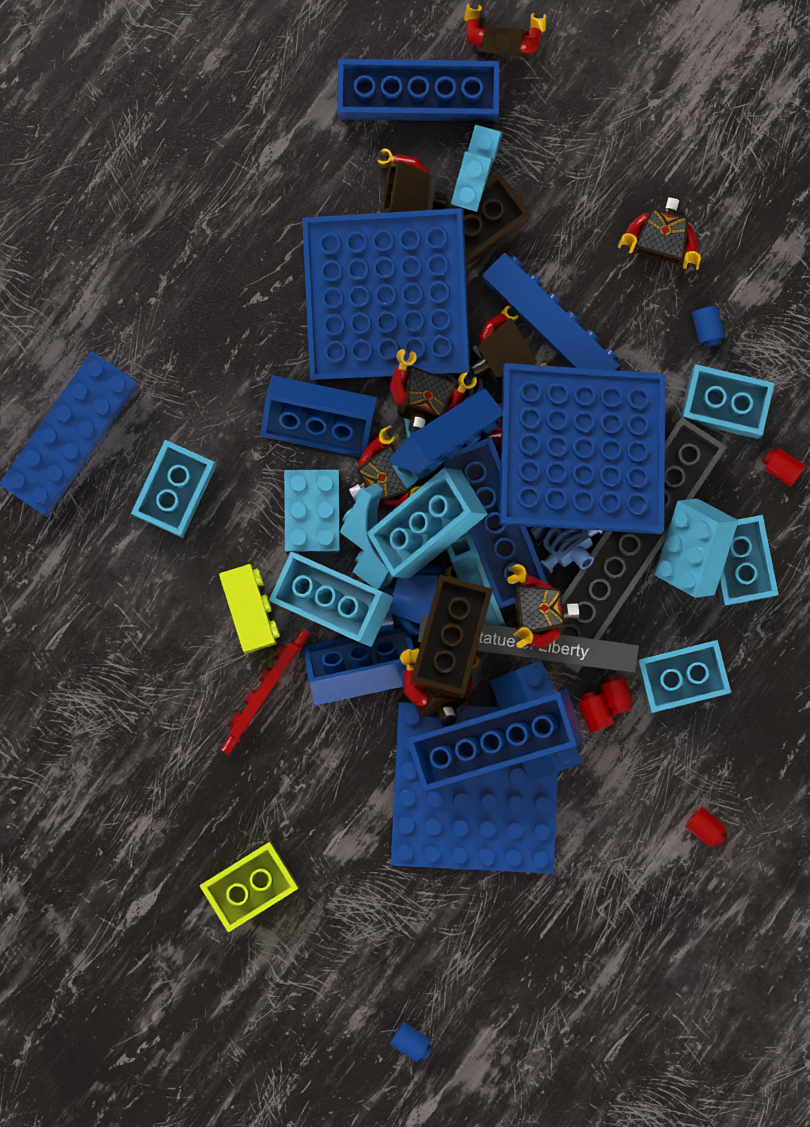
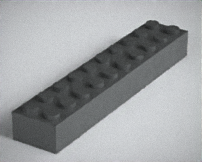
(624, 556)

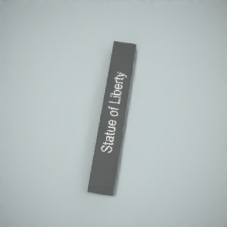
(563, 650)

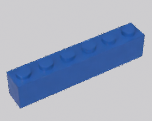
(546, 317)

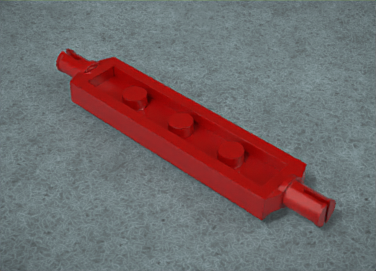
(256, 698)

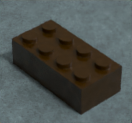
(497, 218)
(451, 636)

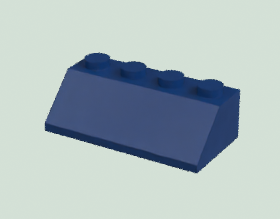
(318, 416)
(448, 434)
(352, 669)
(523, 686)

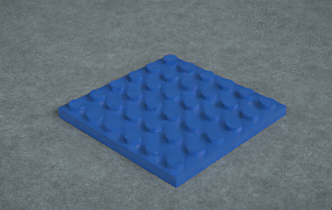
(386, 288)
(582, 449)
(474, 823)

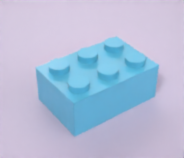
(727, 401)
(173, 489)
(312, 511)
(696, 547)
(748, 566)
(683, 676)

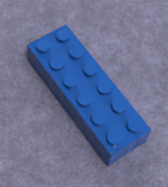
(418, 90)
(69, 434)
(496, 544)
(495, 740)

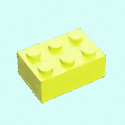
(249, 608)
(249, 886)

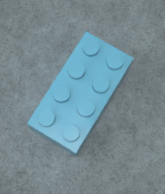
(427, 523)
(331, 599)

